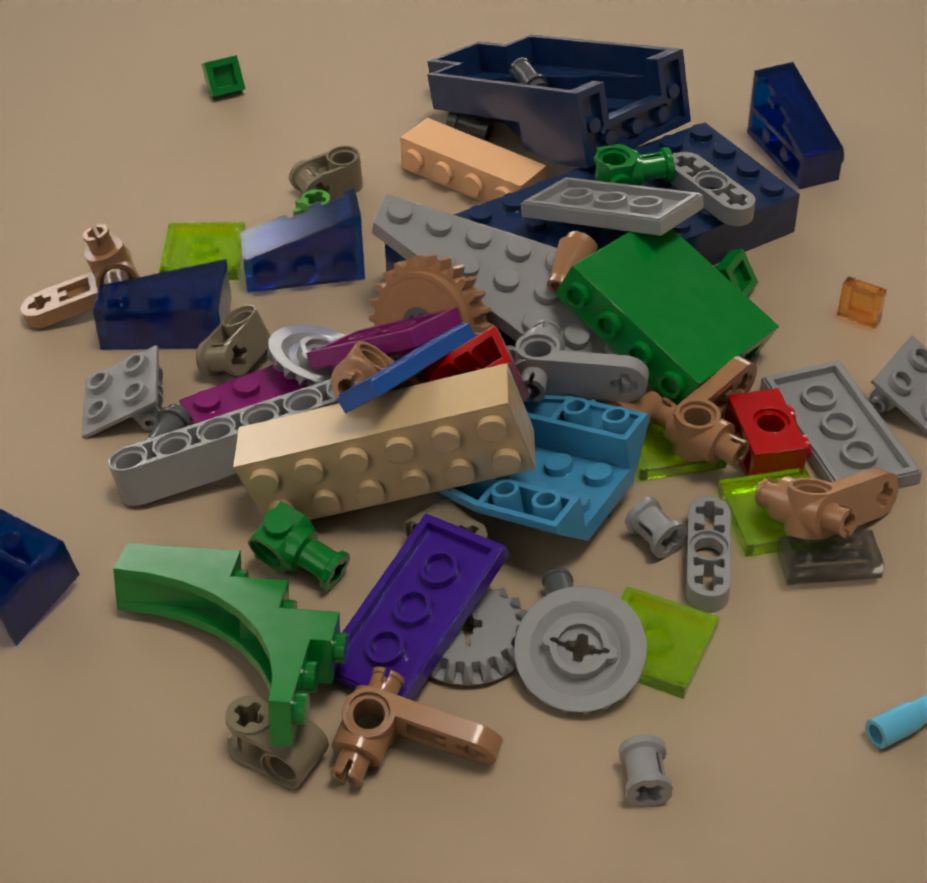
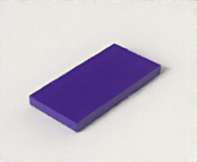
(419, 604)

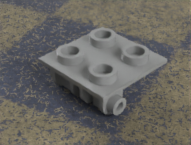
(904, 383)
(124, 392)

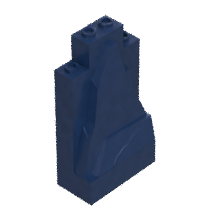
(592, 100)

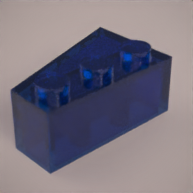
(793, 127)
(306, 248)
(163, 308)
(32, 574)

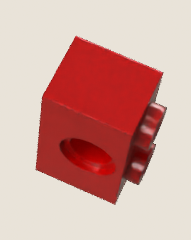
(770, 429)

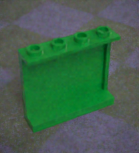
(665, 308)

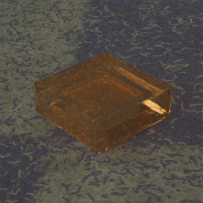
(861, 302)

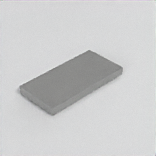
(613, 205)
(841, 424)

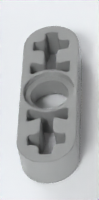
(726, 202)
(698, 566)

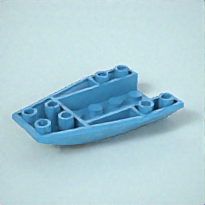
(581, 473)

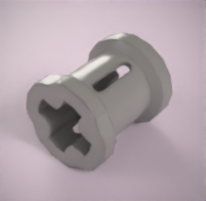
(656, 527)
(645, 770)

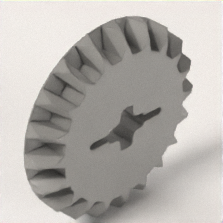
(288, 352)
(561, 622)
(491, 644)

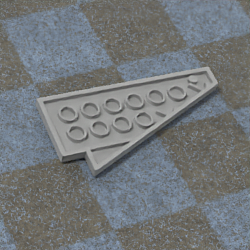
(506, 267)

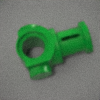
(626, 166)
(291, 543)

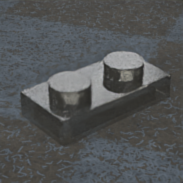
(830, 558)

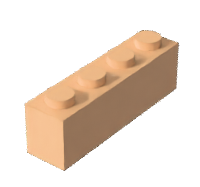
(466, 162)

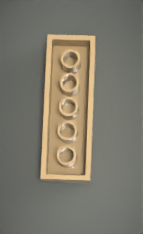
(390, 447)

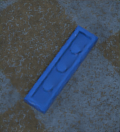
(405, 367)

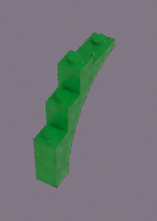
(254, 615)

